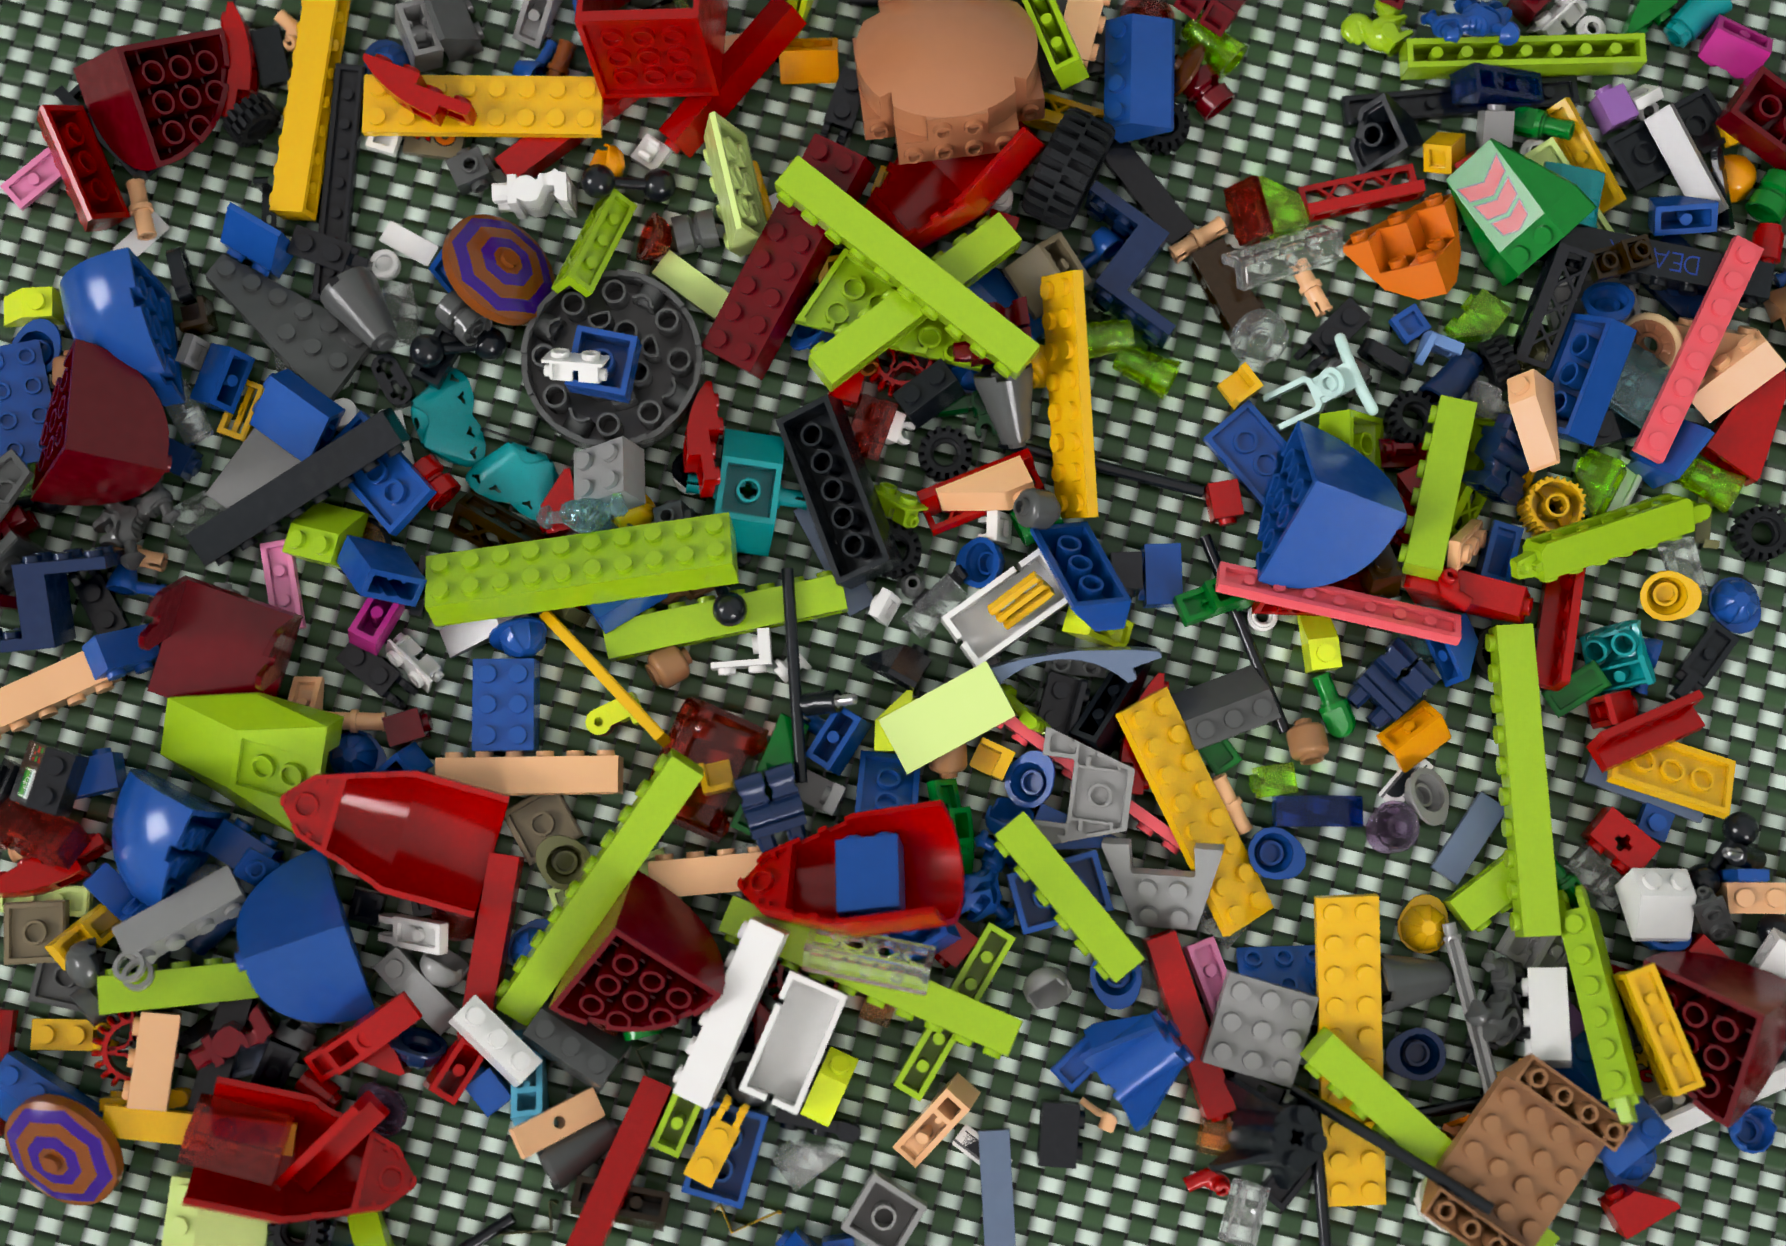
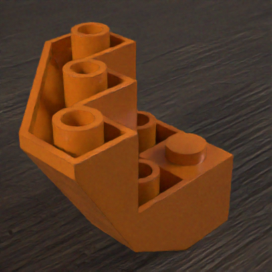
(1412, 249)

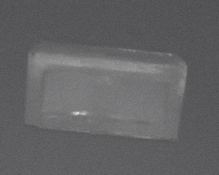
(1243, 1213)

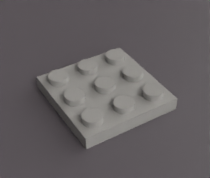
(1259, 1028)

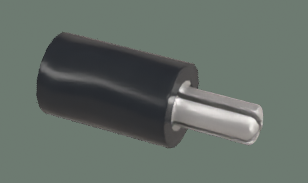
(825, 702)
(1745, 856)

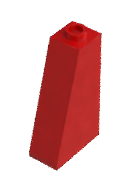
(1747, 430)
(1491, 596)

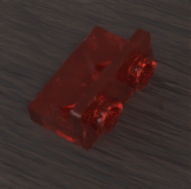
(1248, 211)
(872, 425)

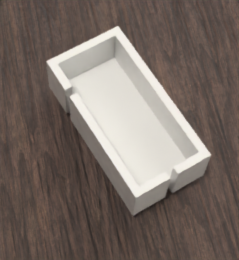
(981, 632)
(793, 1042)

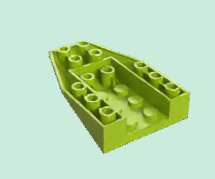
(249, 746)

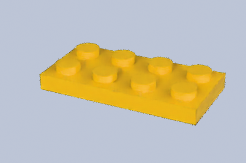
(1681, 777)

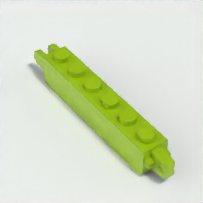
(1607, 537)
(1600, 1005)

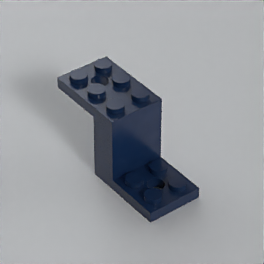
(1129, 265)
(45, 596)

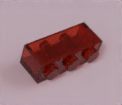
(41, 835)

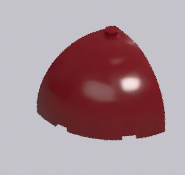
(157, 96)
(100, 433)
(643, 964)
(1731, 1024)

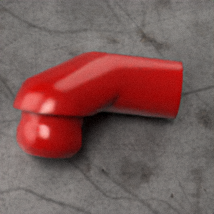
(1450, 589)
(1210, 1179)

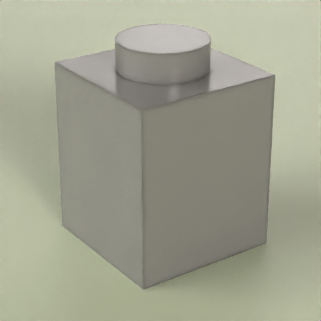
(1495, 124)

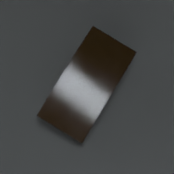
(1621, 258)

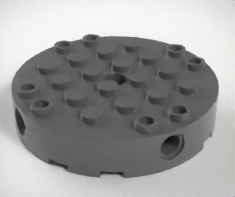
(667, 369)

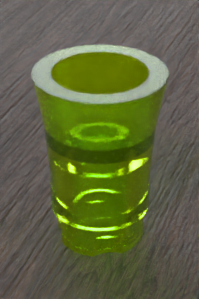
(1221, 52)
(1109, 337)
(1147, 369)
(1712, 483)

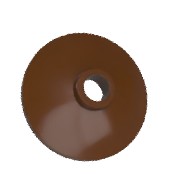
(1187, 67)

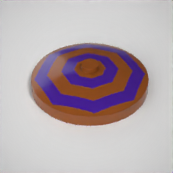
(497, 269)
(64, 1149)

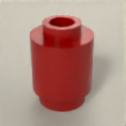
(1771, 239)
(327, 1091)

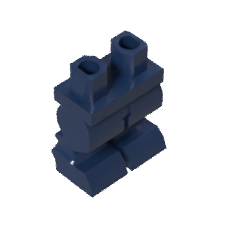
(1504, 463)
(1386, 693)
(776, 815)

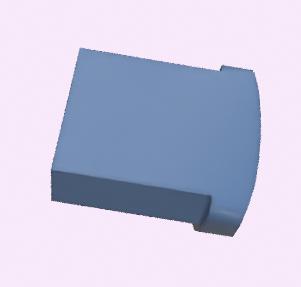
(1438, 344)

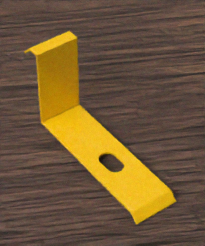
(729, 1225)

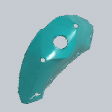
(446, 421)
(517, 475)

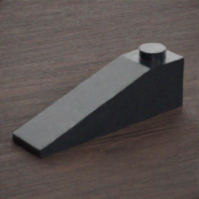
(1098, 723)

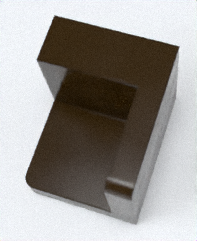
(199, 317)

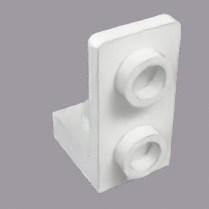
(761, 645)

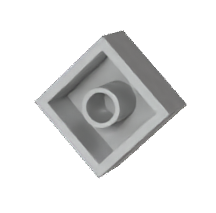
(610, 469)
(883, 1212)

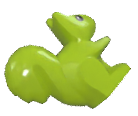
(1381, 34)

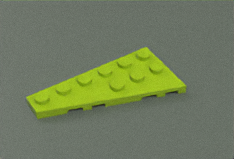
(852, 287)

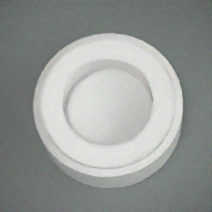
(385, 264)

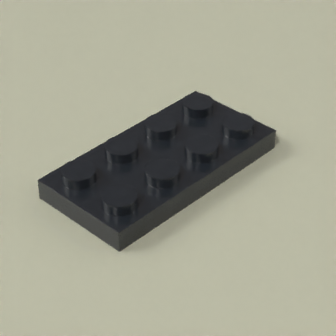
(1638, 155)

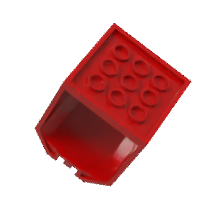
(654, 49)

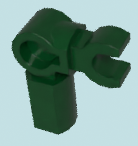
(973, 403)

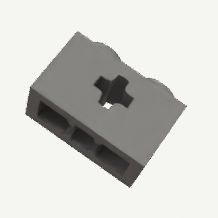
(418, 35)

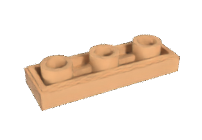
(1466, 544)
(571, 1116)

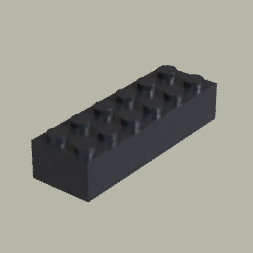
(839, 492)

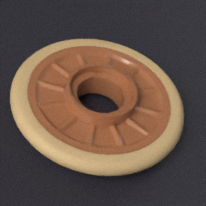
(1661, 330)

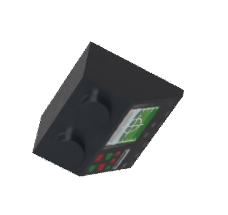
(49, 779)

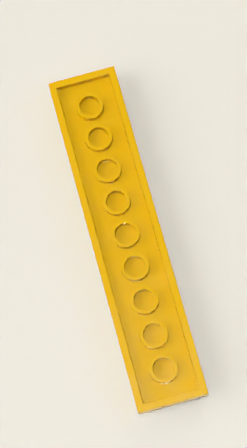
(1352, 1010)

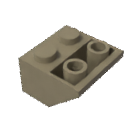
(1044, 259)

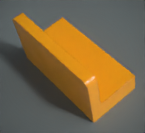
(810, 61)
(1415, 735)

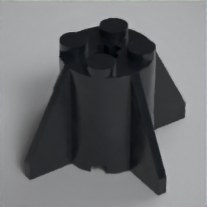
(1271, 1135)

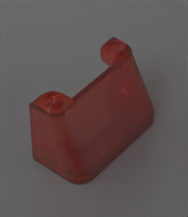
(709, 736)

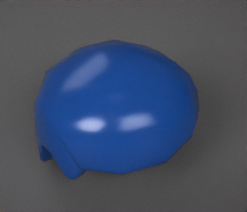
(1002, 813)
(1754, 1130)

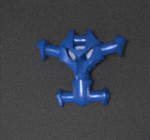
(1474, 19)
(982, 888)

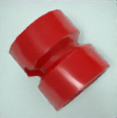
(442, 482)

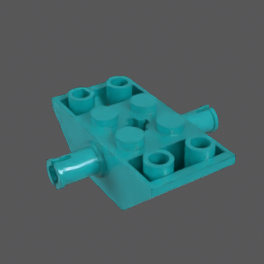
(758, 462)

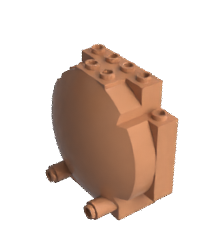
(947, 76)

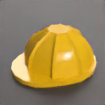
(1670, 596)
(1421, 924)

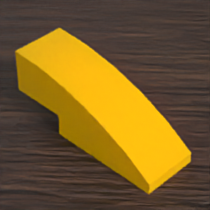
(95, 924)

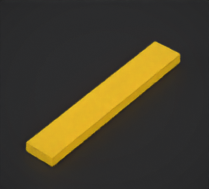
(606, 678)
(159, 1126)

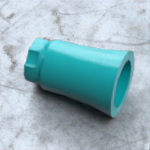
(1693, 19)

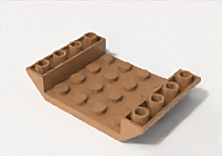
(1523, 1153)

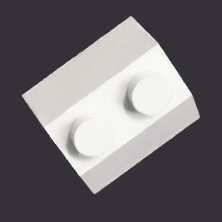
(1657, 903)

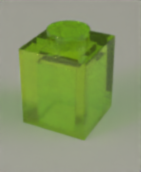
(1273, 780)

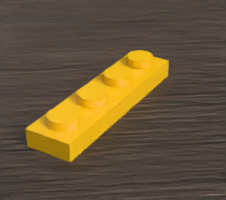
(1584, 153)

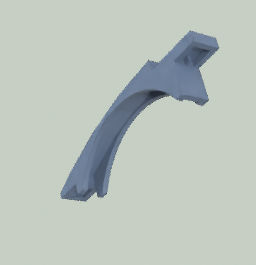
(1116, 659)

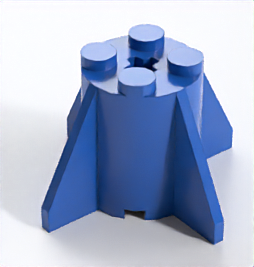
(1138, 1060)

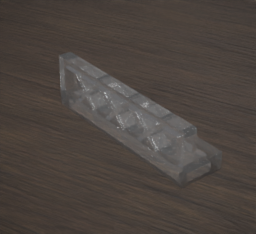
(1285, 256)
(867, 964)

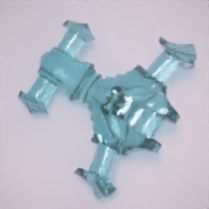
(584, 515)

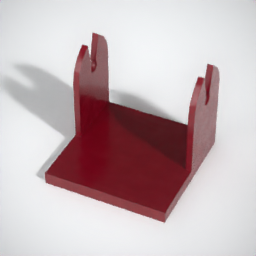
(216, 641)

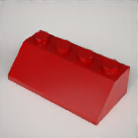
(82, 166)

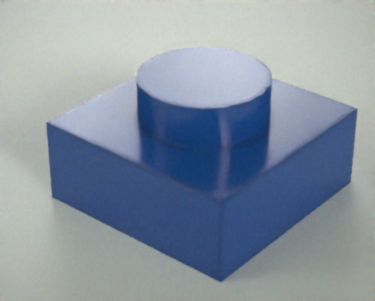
(1409, 324)
(1654, 821)

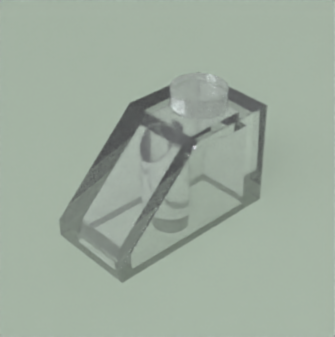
(805, 1160)

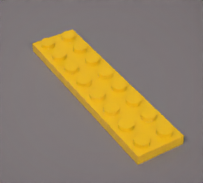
(503, 105)
(1069, 393)
(1193, 807)

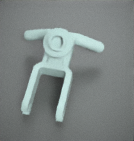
(1329, 385)

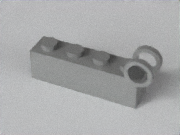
(174, 922)

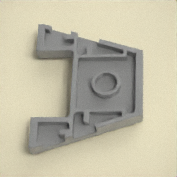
(1097, 793)
(1161, 895)

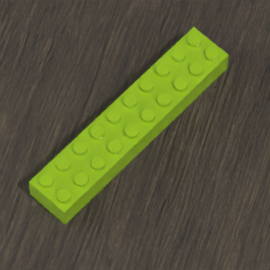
(581, 569)

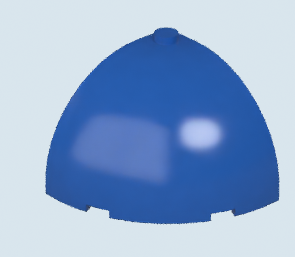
(129, 313)
(1324, 513)
(160, 835)
(301, 945)

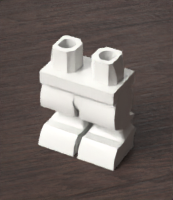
(535, 196)

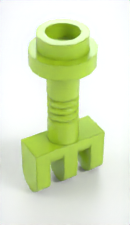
(1028, 718)

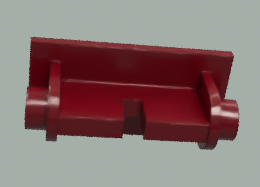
(1400, 455)

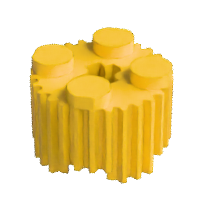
(1547, 491)

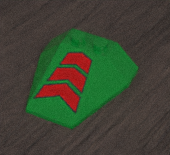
(1514, 208)

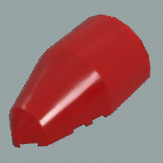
(944, 195)
(402, 832)
(799, 876)
(361, 1183)

